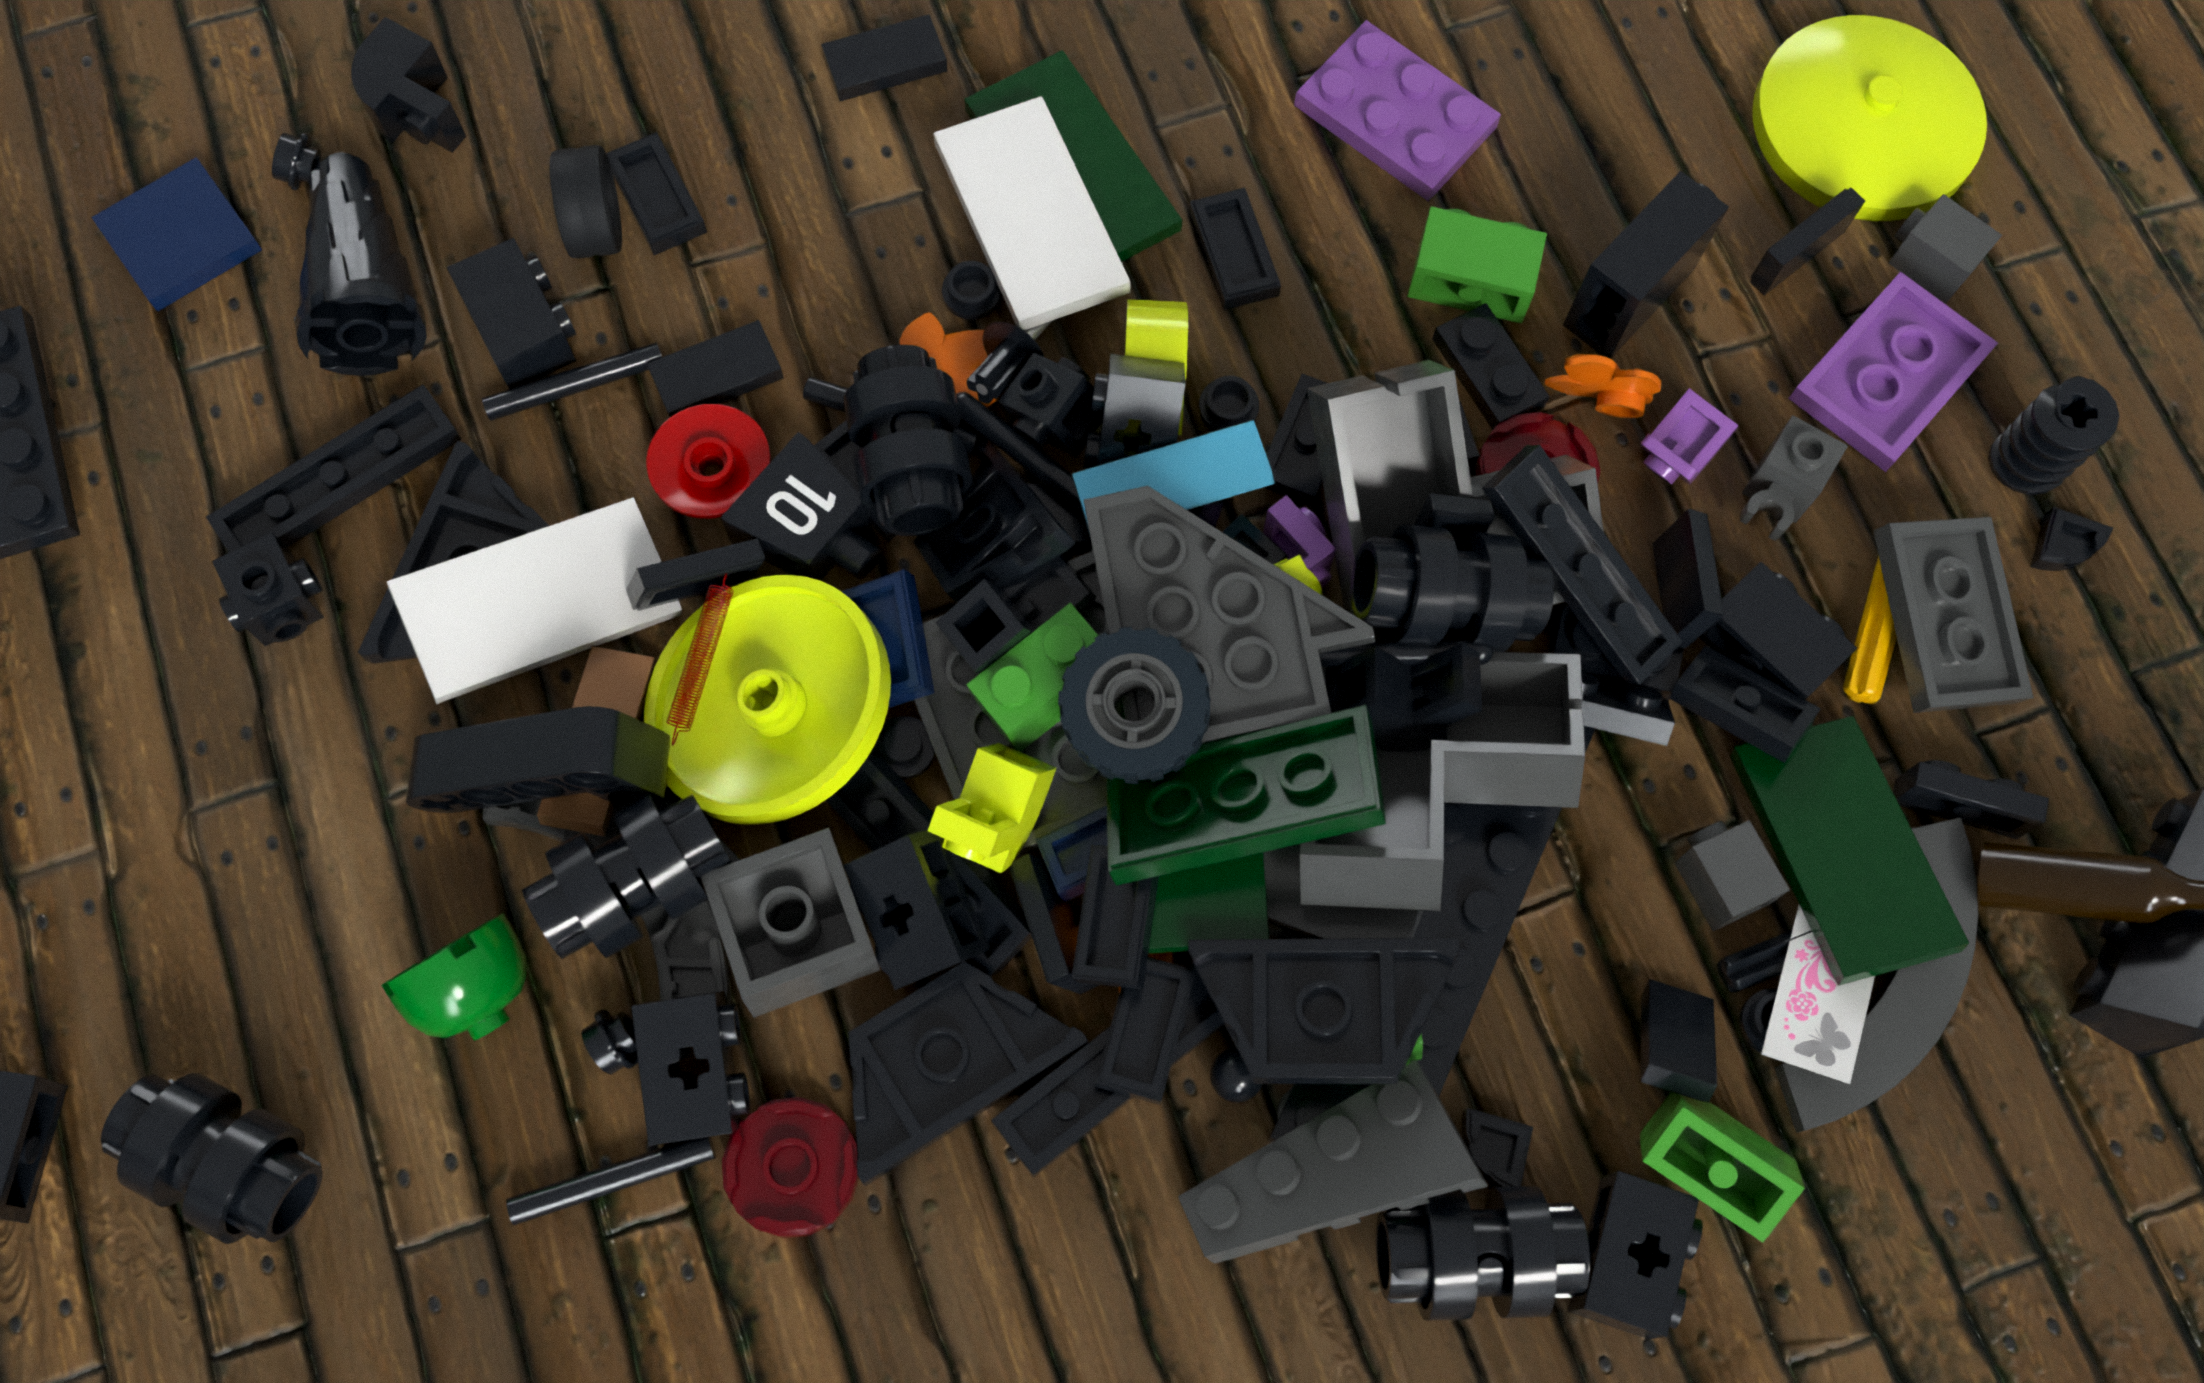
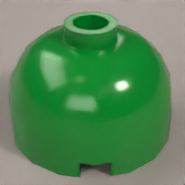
(463, 983)

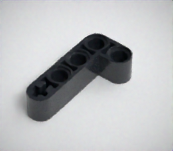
(538, 760)

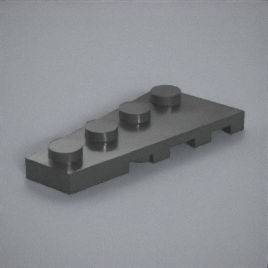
(1349, 1162)

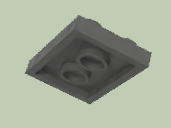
(1952, 614)

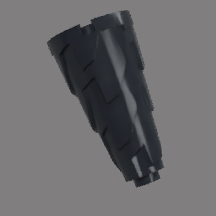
(354, 281)

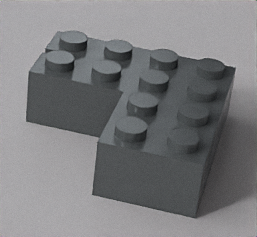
(1394, 445)
(1513, 752)

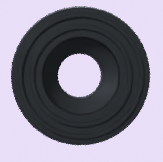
(585, 201)

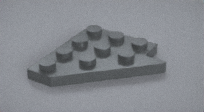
(1228, 606)

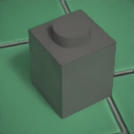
(1942, 247)
(1730, 873)

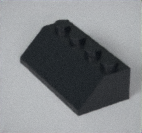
(2150, 976)

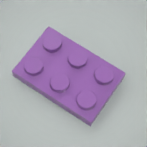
(1397, 110)
(1892, 371)

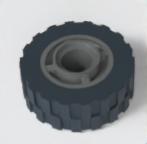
(1124, 664)

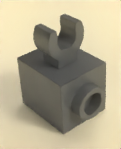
(1791, 474)

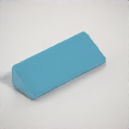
(1187, 471)

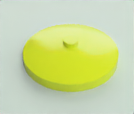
(1870, 112)
(784, 705)

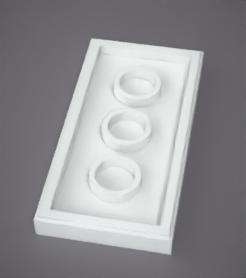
(1031, 213)
(528, 600)

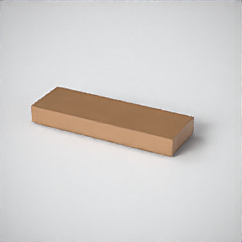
(608, 681)

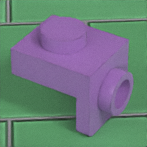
(1687, 439)
(1301, 533)

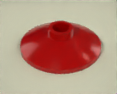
(701, 438)

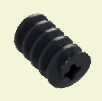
(2054, 436)

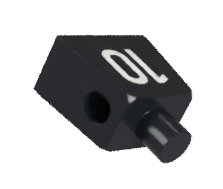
(804, 515)

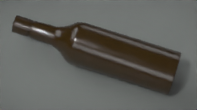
(2083, 883)

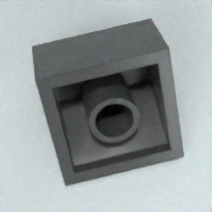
(789, 923)

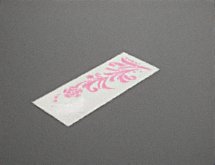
(1812, 1017)

